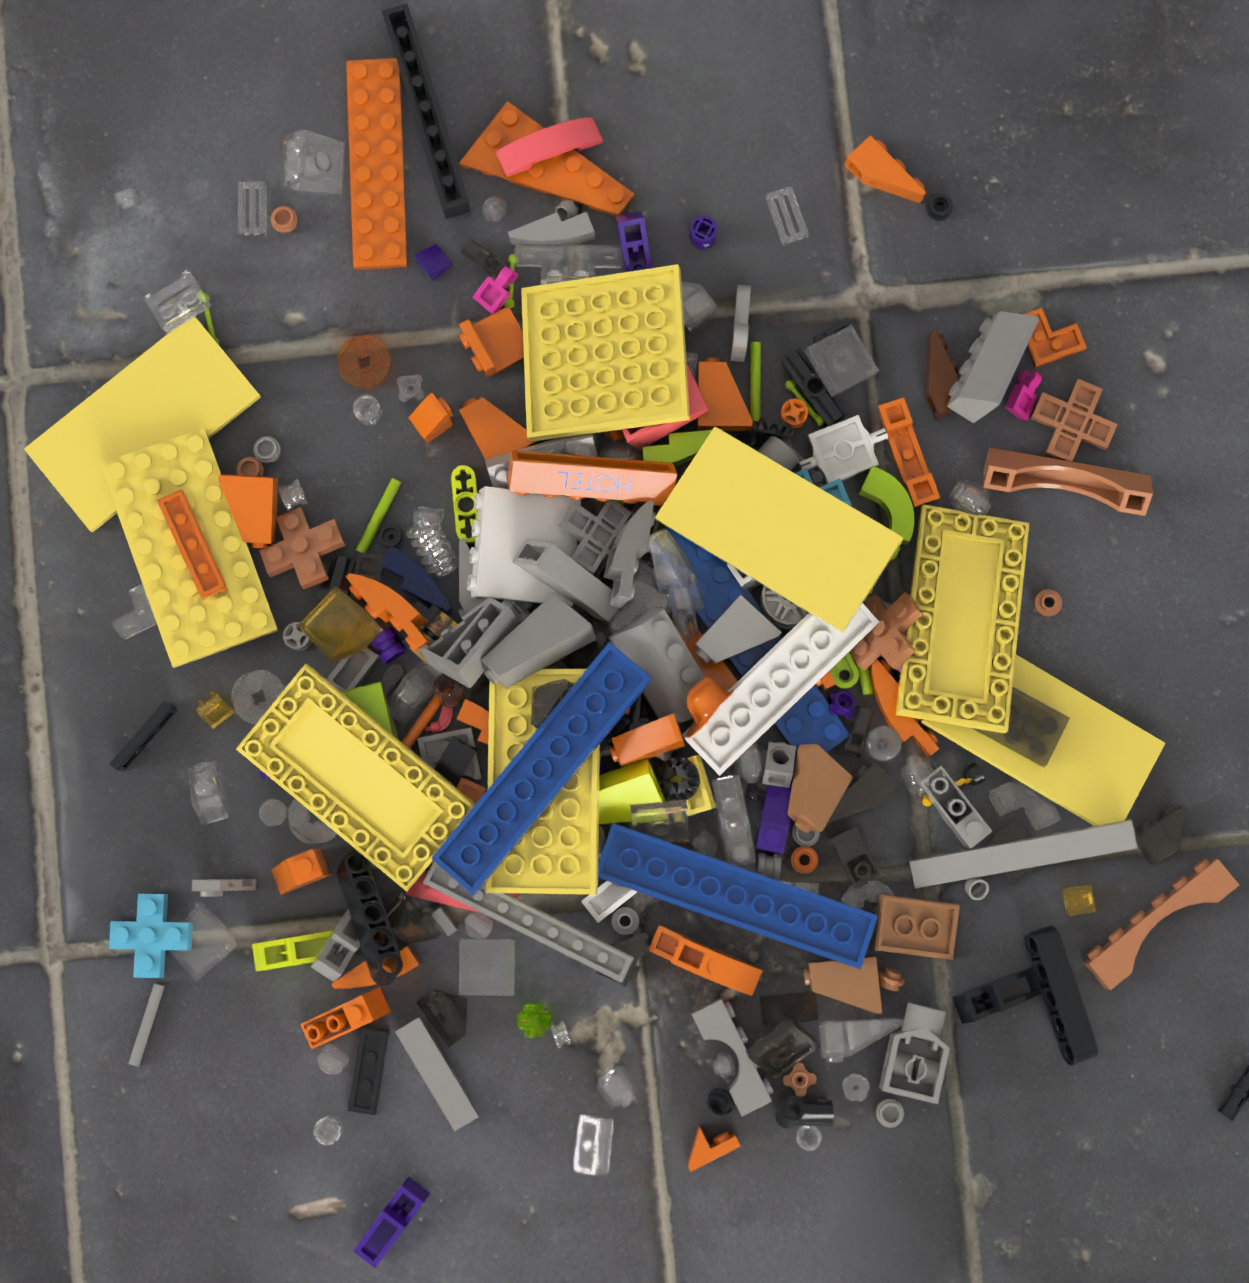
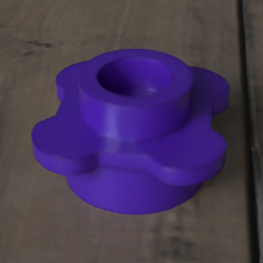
(846, 699)

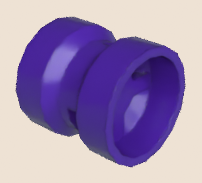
(703, 238)
(387, 644)

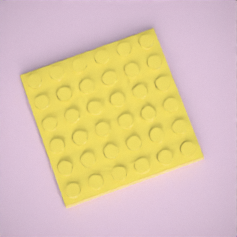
(604, 353)

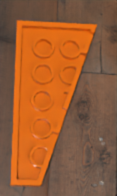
(563, 175)

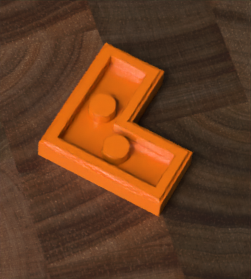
(1050, 346)

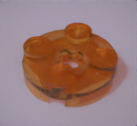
(379, 361)

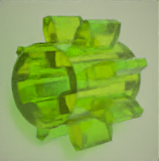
(534, 1020)

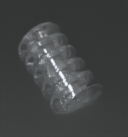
(433, 546)

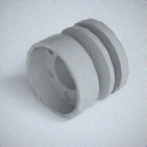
(780, 611)

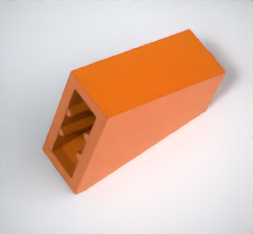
(722, 398)
(493, 429)
(252, 506)
(647, 741)
(301, 870)

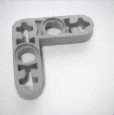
(741, 325)

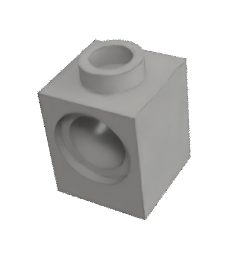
(775, 773)

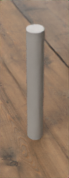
(146, 1024)

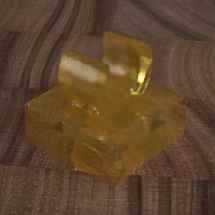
(214, 710)
(1079, 900)

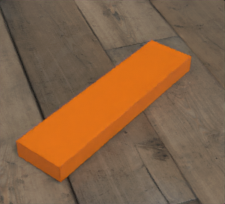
(192, 544)

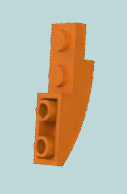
(390, 607)
(886, 696)
(705, 960)

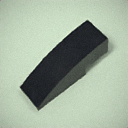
(996, 995)

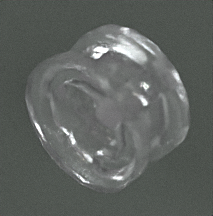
(561, 1034)
(802, 1143)

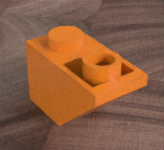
(431, 417)

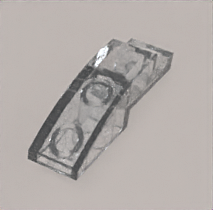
(675, 573)

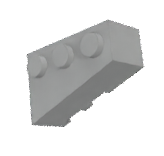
(463, 647)

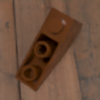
(940, 375)

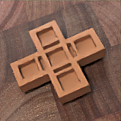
(1074, 421)
(302, 548)
(888, 635)

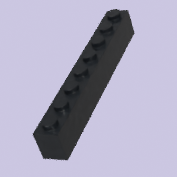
(426, 111)

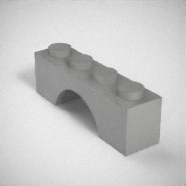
(748, 1088)

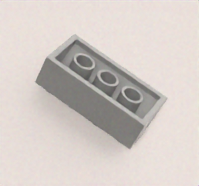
(991, 364)
(660, 652)

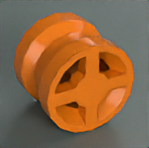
(793, 408)

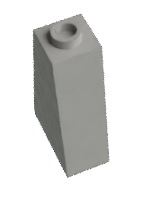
(567, 578)
(537, 642)

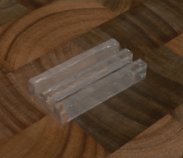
(252, 230)
(794, 237)

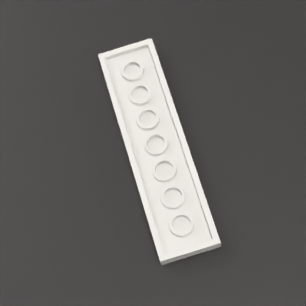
(776, 686)

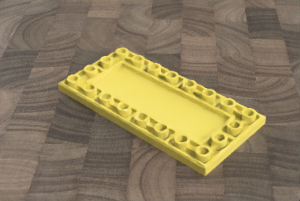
(161, 395)
(779, 529)
(970, 600)
(1097, 759)
(355, 776)

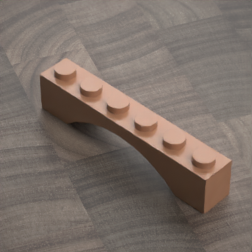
(1117, 488)
(1116, 958)

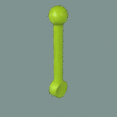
(510, 302)
(209, 322)
(790, 385)

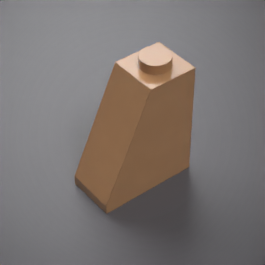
(815, 788)
(846, 982)

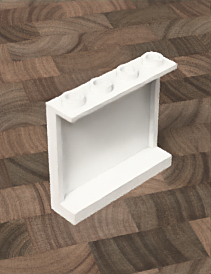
(499, 534)

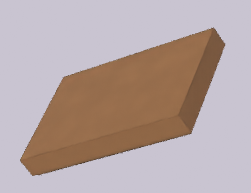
(915, 927)

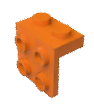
(494, 341)

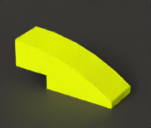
(288, 951)

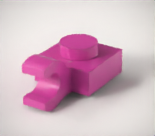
(493, 292)
(1022, 396)

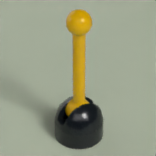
(971, 775)

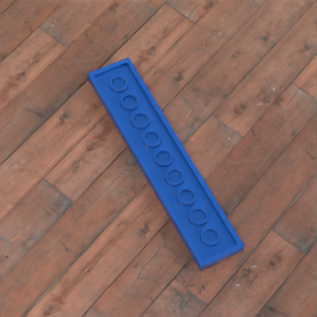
(809, 717)
(542, 768)
(736, 896)

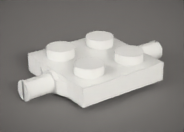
(843, 449)

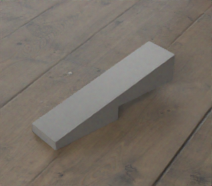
(437, 1073)

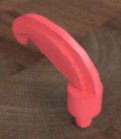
(444, 720)

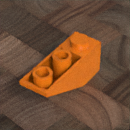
(879, 170)
(345, 1018)

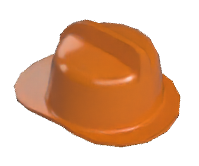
(703, 702)

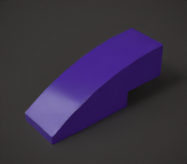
(391, 1222)

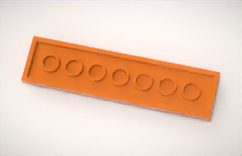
(376, 164)

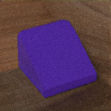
(433, 261)

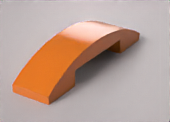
(907, 452)

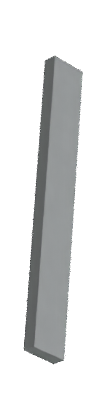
(1023, 853)
(536, 925)

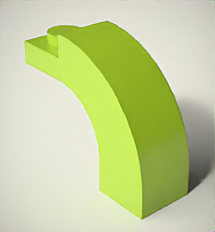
(894, 500)

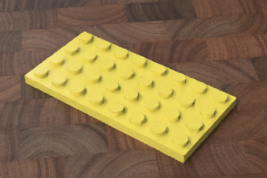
(185, 621)
(563, 843)

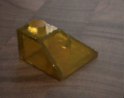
(339, 626)

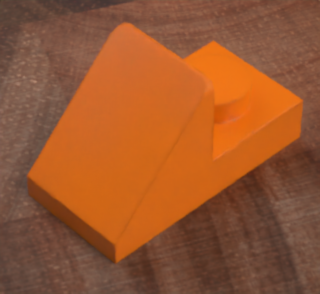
(704, 1153)

